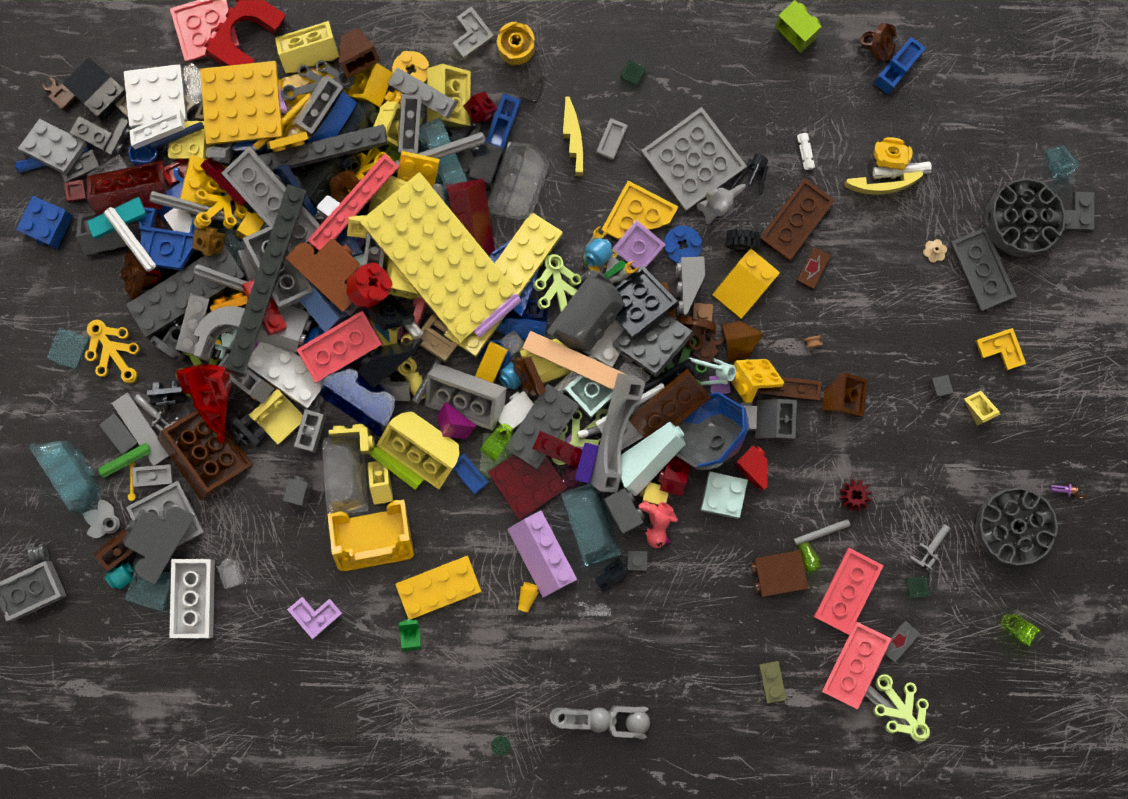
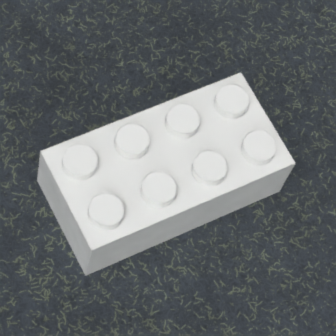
(192, 598)

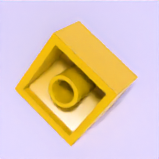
(370, 85)

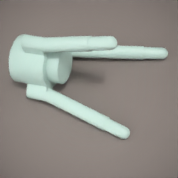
(724, 371)

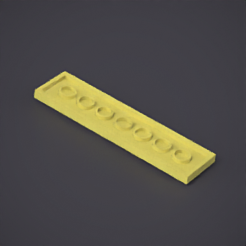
(518, 264)

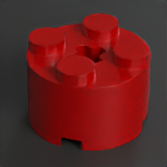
(368, 285)

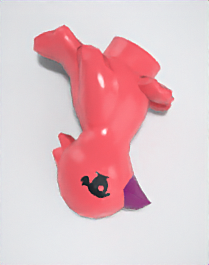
(660, 519)

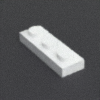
(157, 129)

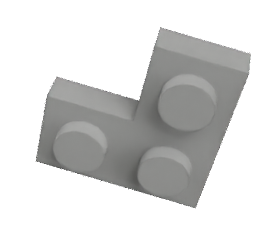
(476, 35)

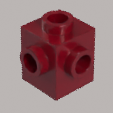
(480, 108)

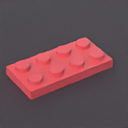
(339, 346)
(848, 591)
(857, 665)

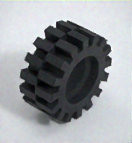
(742, 240)

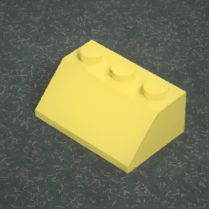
(307, 47)
(454, 84)

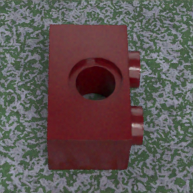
(674, 476)

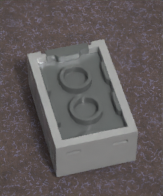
(30, 591)

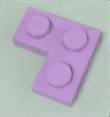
(314, 621)

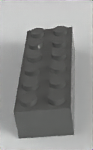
(167, 302)

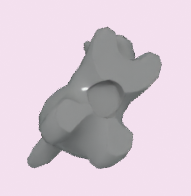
(718, 202)

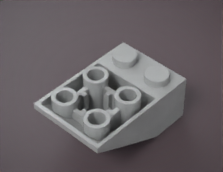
(691, 275)

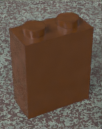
(779, 573)

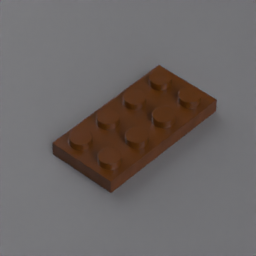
(797, 219)
(671, 405)

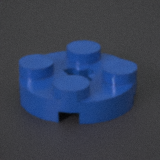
(678, 234)

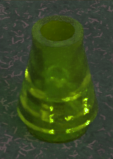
(810, 558)

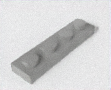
(429, 96)

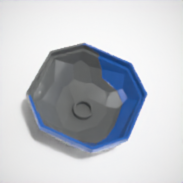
(713, 433)

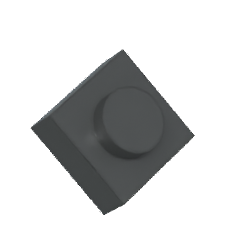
(637, 560)

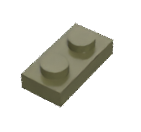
(772, 682)

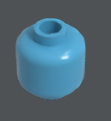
(598, 252)
(508, 377)

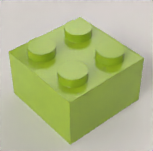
(798, 26)

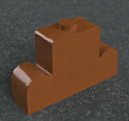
(326, 269)

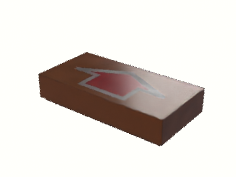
(813, 268)

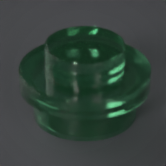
(500, 745)

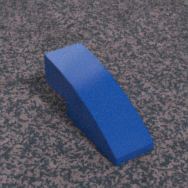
(899, 65)
(504, 120)

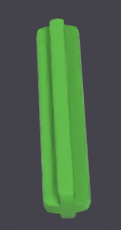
(124, 460)

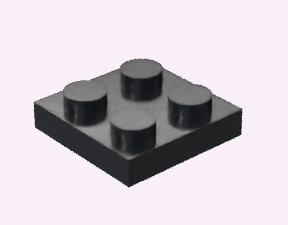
(389, 313)

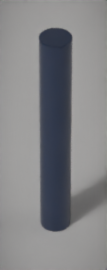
(187, 131)

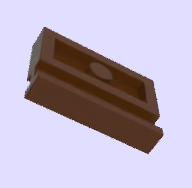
(528, 375)

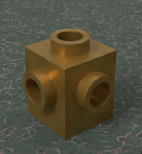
(208, 241)

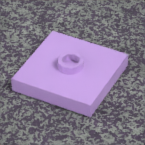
(638, 245)

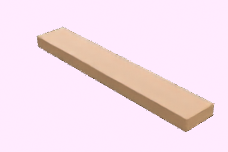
(571, 360)

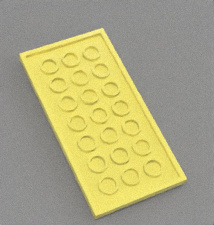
(438, 256)

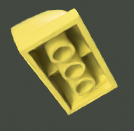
(420, 447)

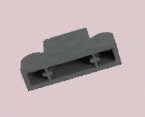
(156, 539)

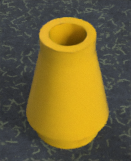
(528, 594)

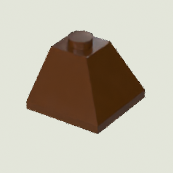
(846, 395)

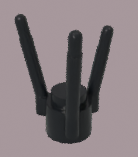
(458, 136)
(757, 165)

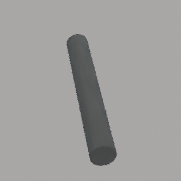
(422, 389)

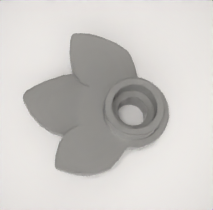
(99, 520)

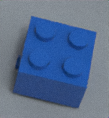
(44, 222)

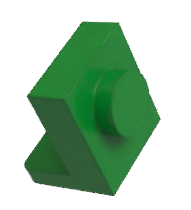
(410, 635)

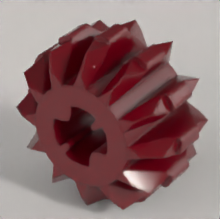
(855, 502)

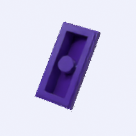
(587, 462)

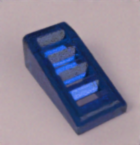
(542, 316)

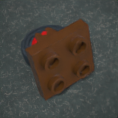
(137, 277)

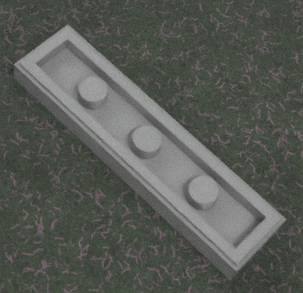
(140, 427)

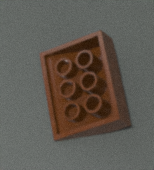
(201, 456)

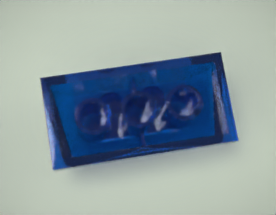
(358, 399)

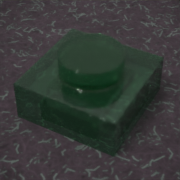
(632, 72)
(917, 587)

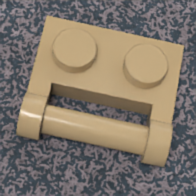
(434, 341)

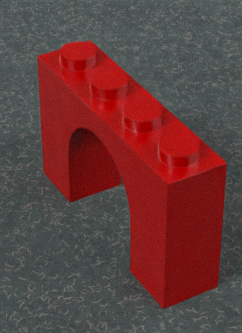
(221, 46)

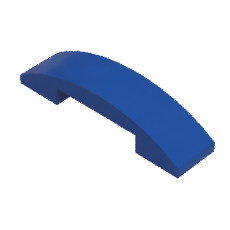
(334, 119)

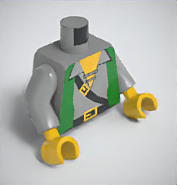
(614, 270)

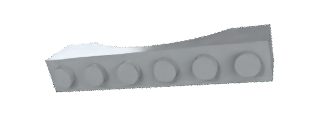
(607, 467)

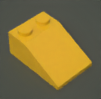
(746, 283)

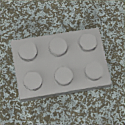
(52, 146)

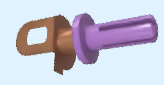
(1069, 490)

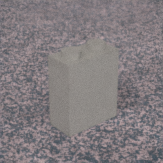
(293, 337)

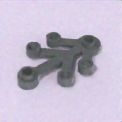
(316, 78)

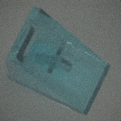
(1061, 161)

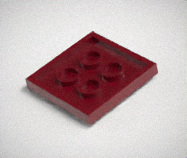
(524, 485)

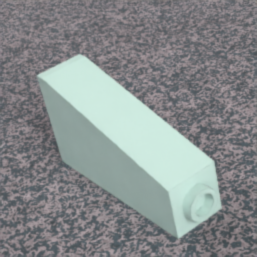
(650, 456)

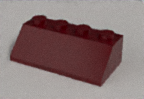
(470, 206)

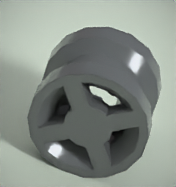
(38, 554)

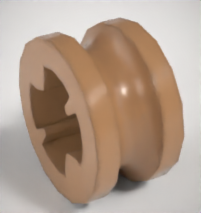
(813, 342)

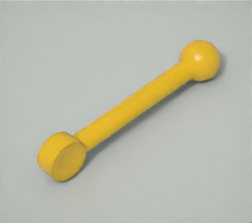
(131, 496)

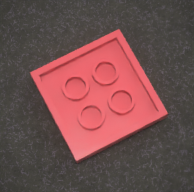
(197, 23)

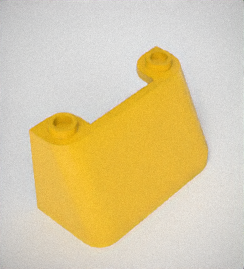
(371, 538)

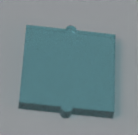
(67, 348)

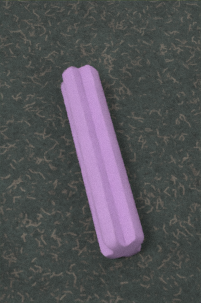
(497, 315)

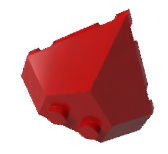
(210, 390)

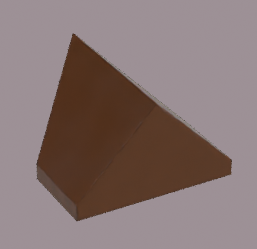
(740, 340)

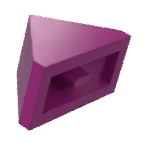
(454, 423)

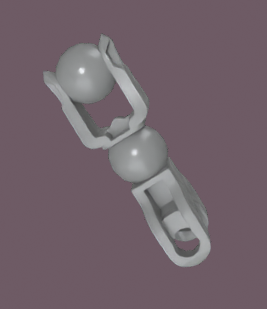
(602, 720)

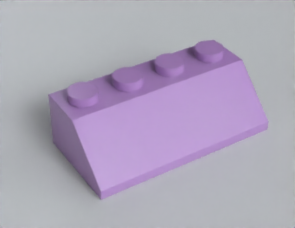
(542, 554)

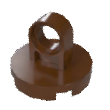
(882, 43)
(699, 328)

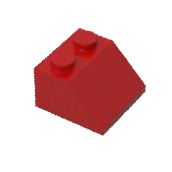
(754, 467)

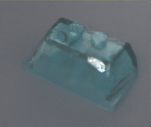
(67, 473)
(590, 524)

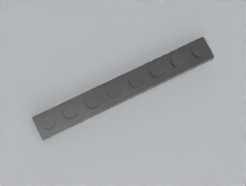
(327, 148)

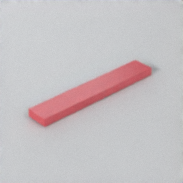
(354, 202)

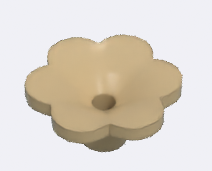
(931, 253)

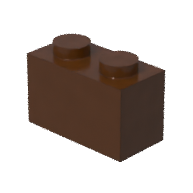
(113, 551)

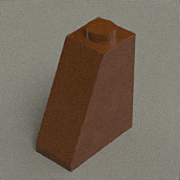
(356, 53)

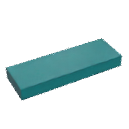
(128, 212)

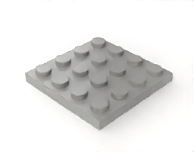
(693, 159)

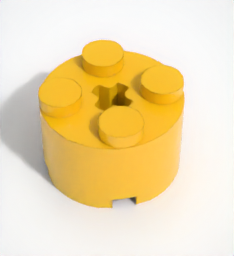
(520, 34)

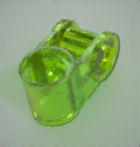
(495, 443)
(1022, 631)

